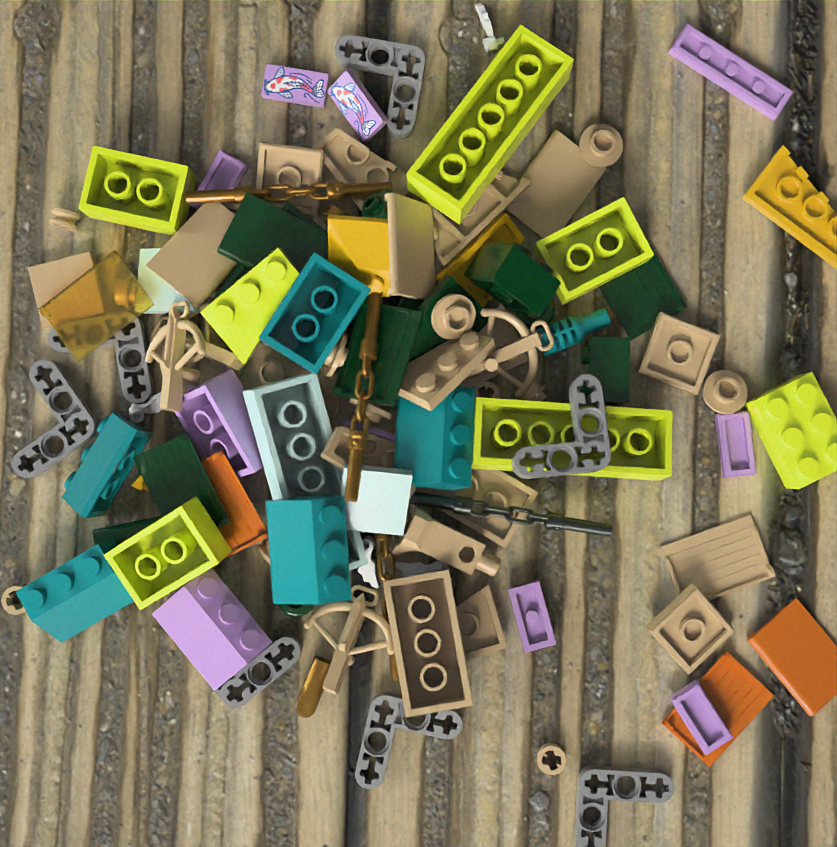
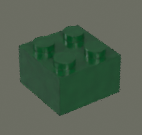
(513, 277)

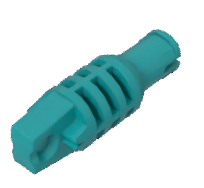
(573, 330)

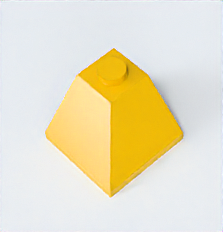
(361, 250)

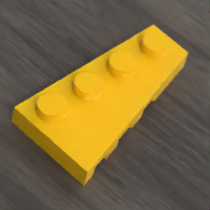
(795, 205)

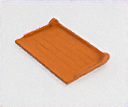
(245, 523)
(799, 655)
(734, 696)

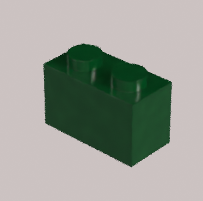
(610, 363)

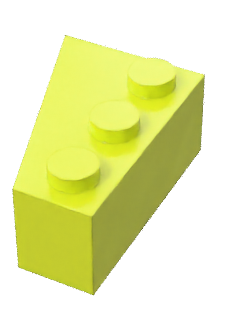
(250, 303)

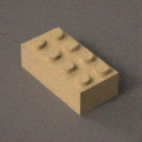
(427, 643)

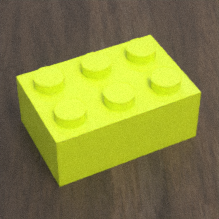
(136, 191)
(594, 250)
(796, 430)
(168, 553)

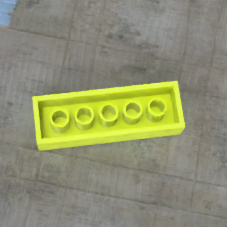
(489, 124)
(637, 437)

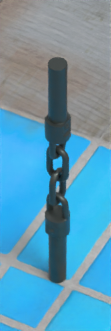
(551, 520)

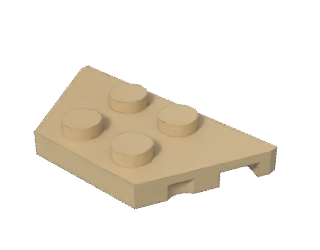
(453, 238)

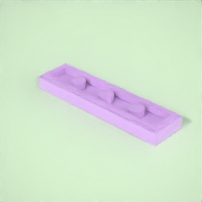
(730, 72)

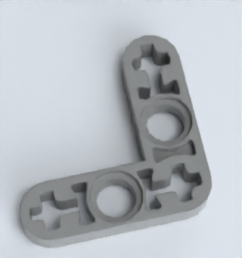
(394, 67)
(123, 344)
(68, 419)
(583, 440)
(237, 679)
(397, 720)
(600, 795)

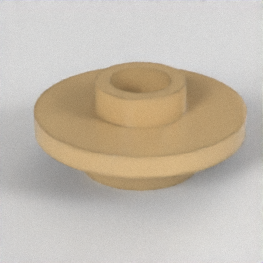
(600, 145)
(453, 316)
(337, 356)
(725, 392)
(373, 411)

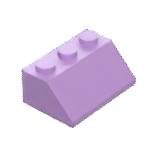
(219, 420)
(212, 628)

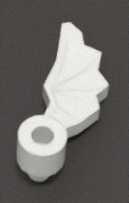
(490, 43)
(137, 411)
(418, 567)
(369, 570)

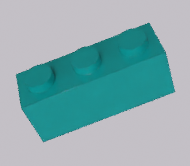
(314, 314)
(438, 441)
(105, 465)
(308, 549)
(75, 594)

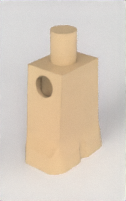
(443, 543)

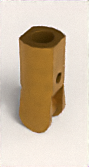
(312, 688)

